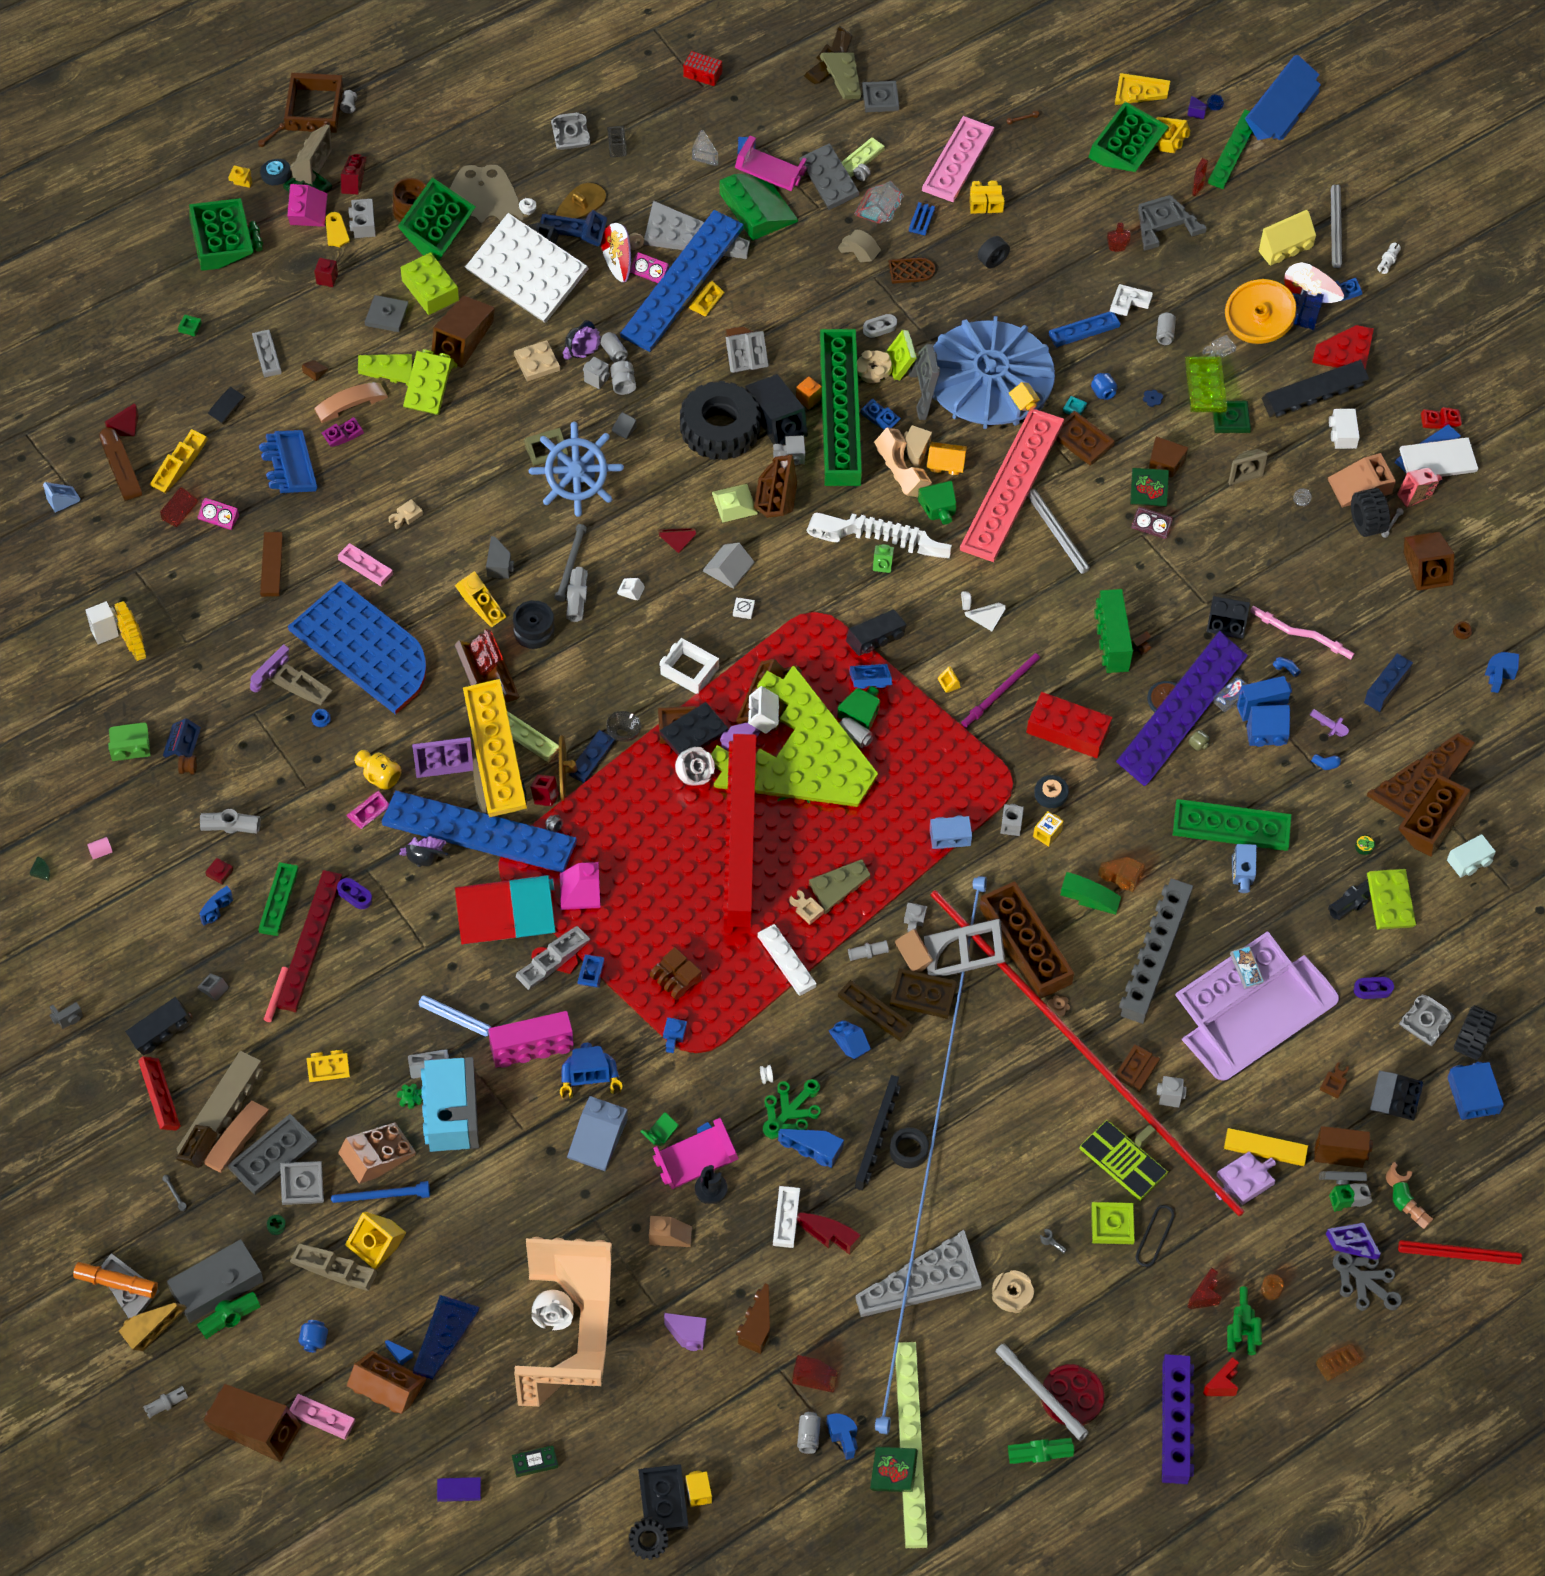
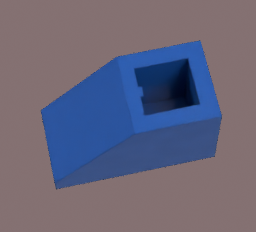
(850, 1039)

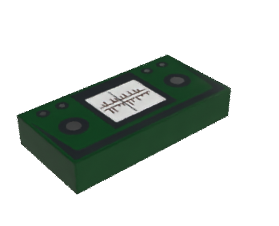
(534, 1461)

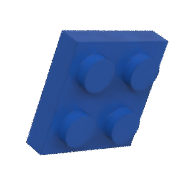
(870, 675)

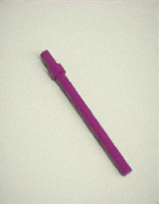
(978, 711)

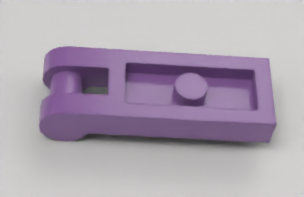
(269, 668)

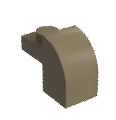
(861, 244)

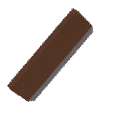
(775, 668)
(499, 672)

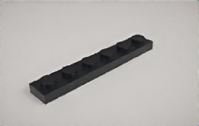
(875, 1141)

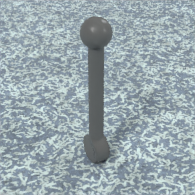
(182, 1206)

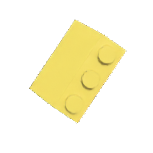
(1287, 238)

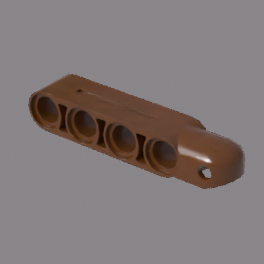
(120, 464)

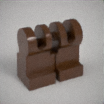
(685, 973)

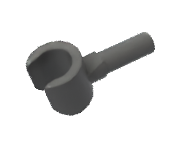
(1047, 1241)

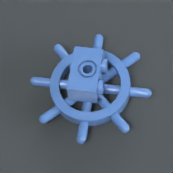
(576, 469)

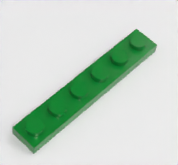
(1231, 153)

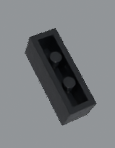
(876, 632)
(159, 1026)

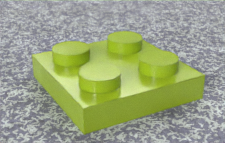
(901, 354)
(1112, 1223)

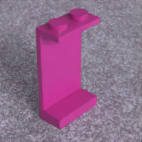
(769, 167)
(688, 1158)

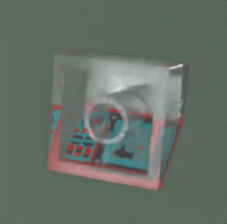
(880, 203)

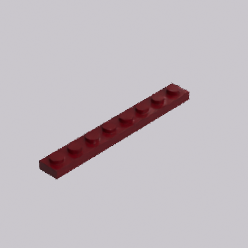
(309, 941)

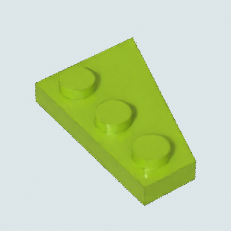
(393, 367)

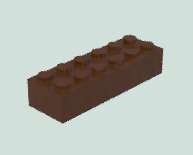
(1027, 940)

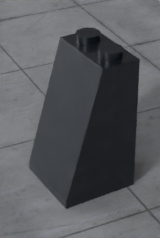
(779, 409)

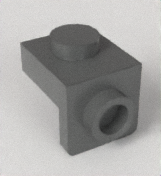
(66, 1017)

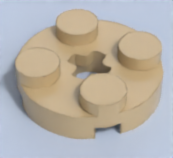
(872, 358)
(1023, 1287)

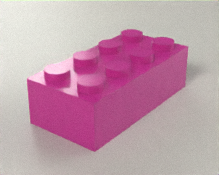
(531, 1039)

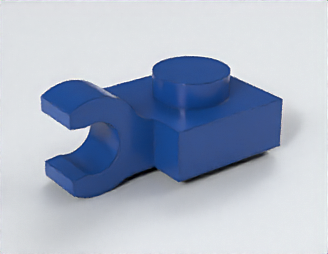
(674, 1032)

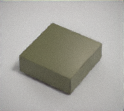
(1145, 1136)

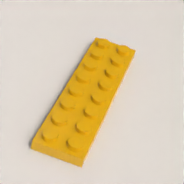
(494, 748)

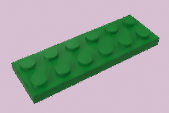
(1231, 824)

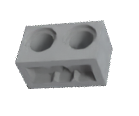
(363, 218)

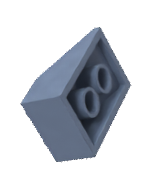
(597, 1133)

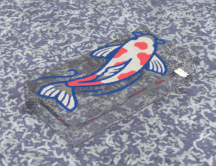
(1229, 694)

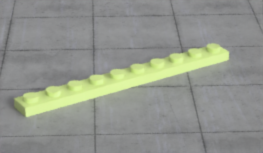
(910, 1437)

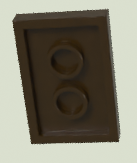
(923, 993)

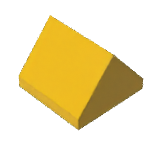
(949, 680)

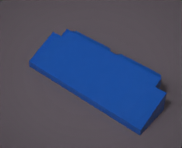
(1284, 100)

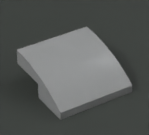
(746, 351)

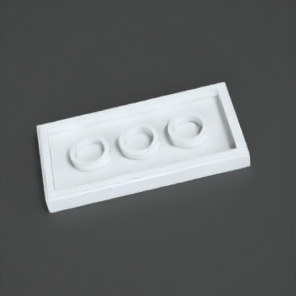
(1442, 457)

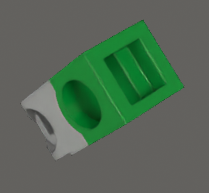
(1350, 1196)

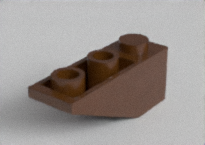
(756, 1328)

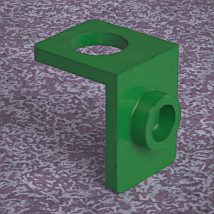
(661, 1130)

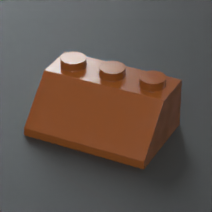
(385, 1382)

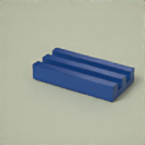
(924, 209)

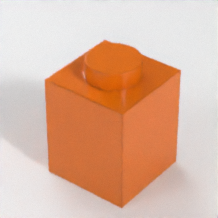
(808, 392)

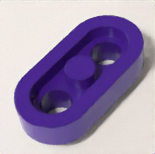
(355, 894)
(1372, 987)

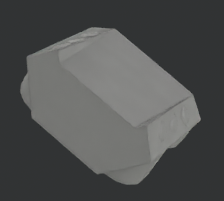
(570, 131)
(1427, 1019)

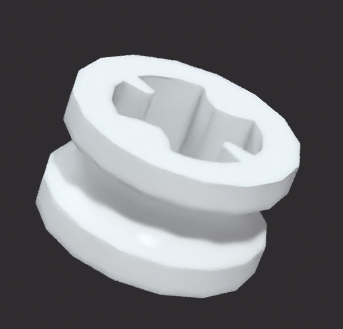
(766, 1074)

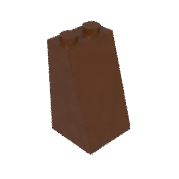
(462, 329)
(253, 1421)

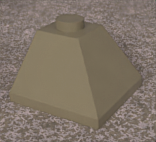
(1248, 466)

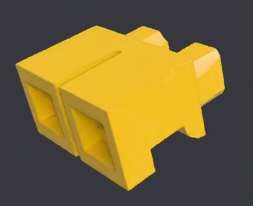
(986, 196)

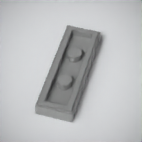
(266, 353)

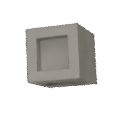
(1010, 826)

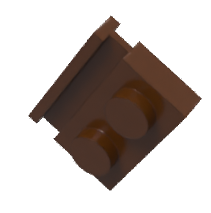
(1137, 1068)

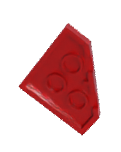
(1344, 347)

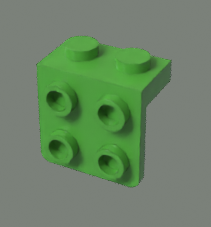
(129, 741)

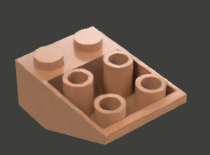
(1360, 476)
(375, 1152)

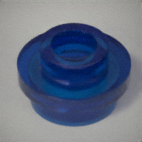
(1215, 102)

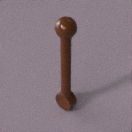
(1035, 114)
(261, 143)

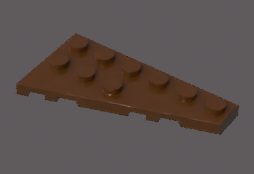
(1406, 787)

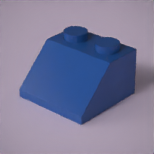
(1268, 725)

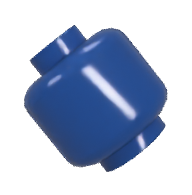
(1104, 386)
(313, 1335)

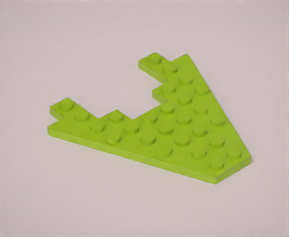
(817, 758)

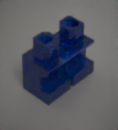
(1308, 309)

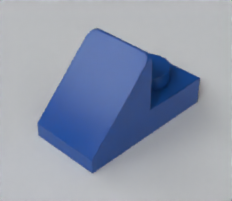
(591, 971)

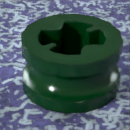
(279, 1219)

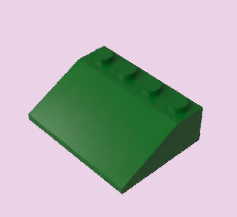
(1127, 139)
(756, 204)
(435, 219)
(219, 232)

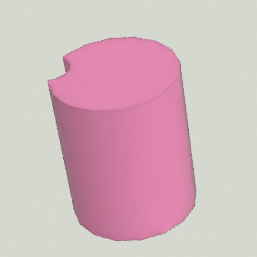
(99, 848)

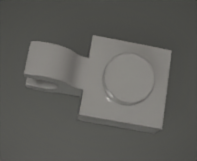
(914, 915)

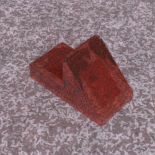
(1204, 1294)

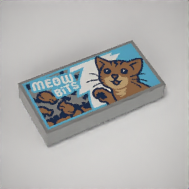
(1246, 967)

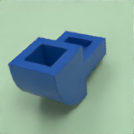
(842, 1429)

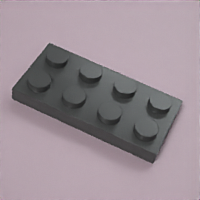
(829, 177)
(262, 1160)

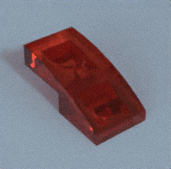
(1199, 177)

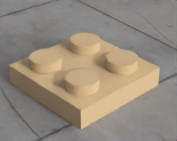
(537, 360)

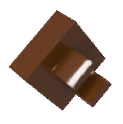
(1141, 644)

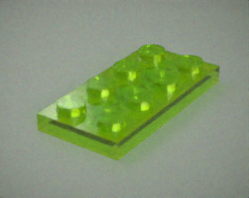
(1205, 384)

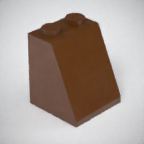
(1429, 560)

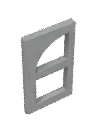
(937, 942)

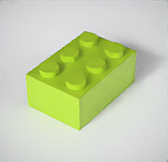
(429, 283)

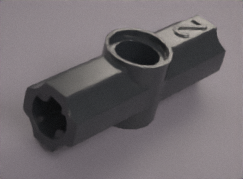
(1353, 899)

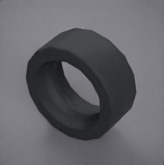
(909, 1133)

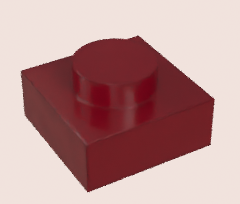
(219, 871)

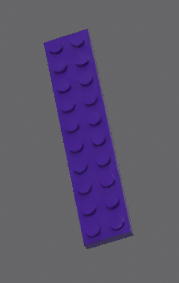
(1181, 708)

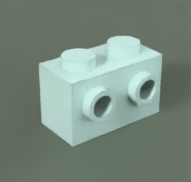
(1471, 856)

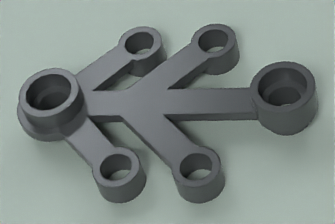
(1363, 1279)

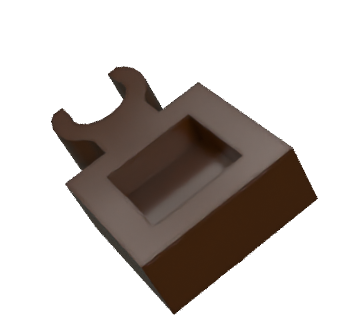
(1334, 1082)

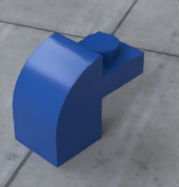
(1501, 666)

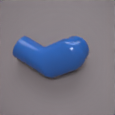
(1288, 664)
(1326, 763)

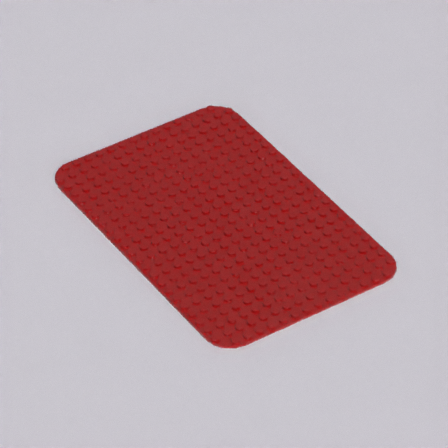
(666, 841)

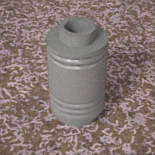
(1166, 328)
(613, 347)
(857, 733)
(808, 1433)

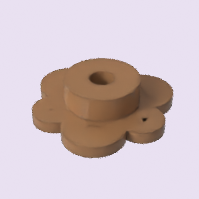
(1059, 1009)

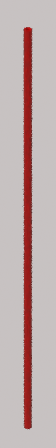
(1094, 1060)

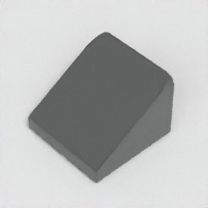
(624, 425)
(213, 986)

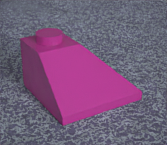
(580, 886)

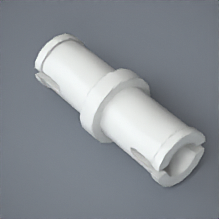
(1389, 258)

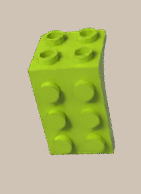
(428, 381)

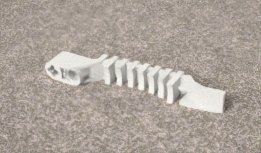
(833, 529)

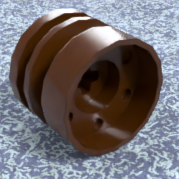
(404, 195)

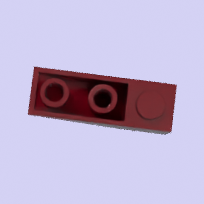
(353, 174)

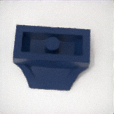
(594, 228)

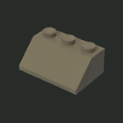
(312, 155)

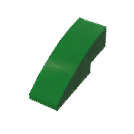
(1090, 893)

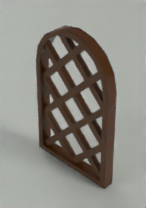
(912, 260)

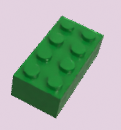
(1113, 630)

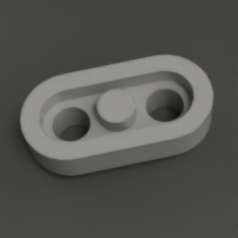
(877, 326)

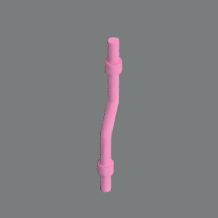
(1268, 618)

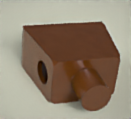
(1167, 456)

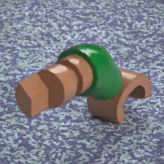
(1403, 1199)

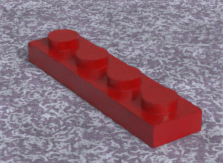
(159, 1093)

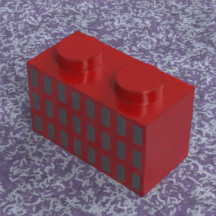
(702, 68)

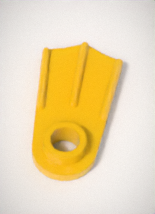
(336, 230)

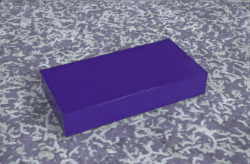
(459, 1489)

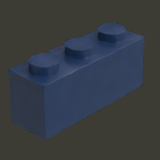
(1388, 682)

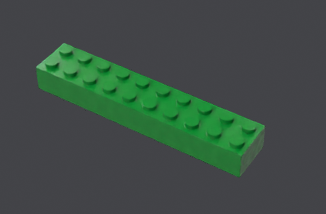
(840, 407)

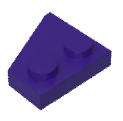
(1353, 1240)

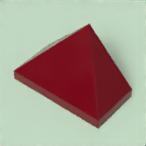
(125, 421)
(678, 537)

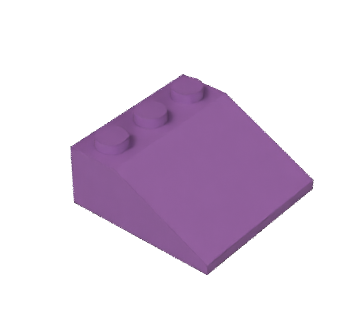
(443, 757)

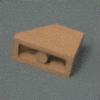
(669, 1232)

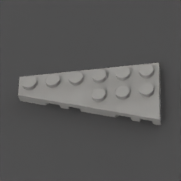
(675, 230)
(933, 1276)

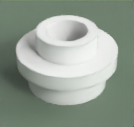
(527, 206)

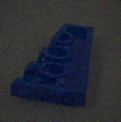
(445, 1329)

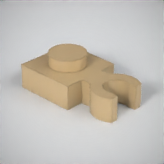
(407, 512)
(807, 909)

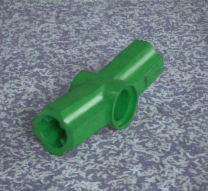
(228, 1314)
(1040, 1450)

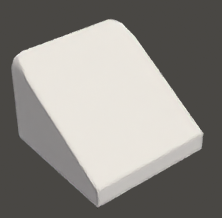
(631, 588)

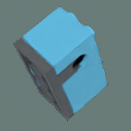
(449, 1104)

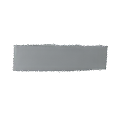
(553, 957)

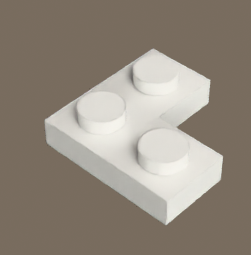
(1128, 296)

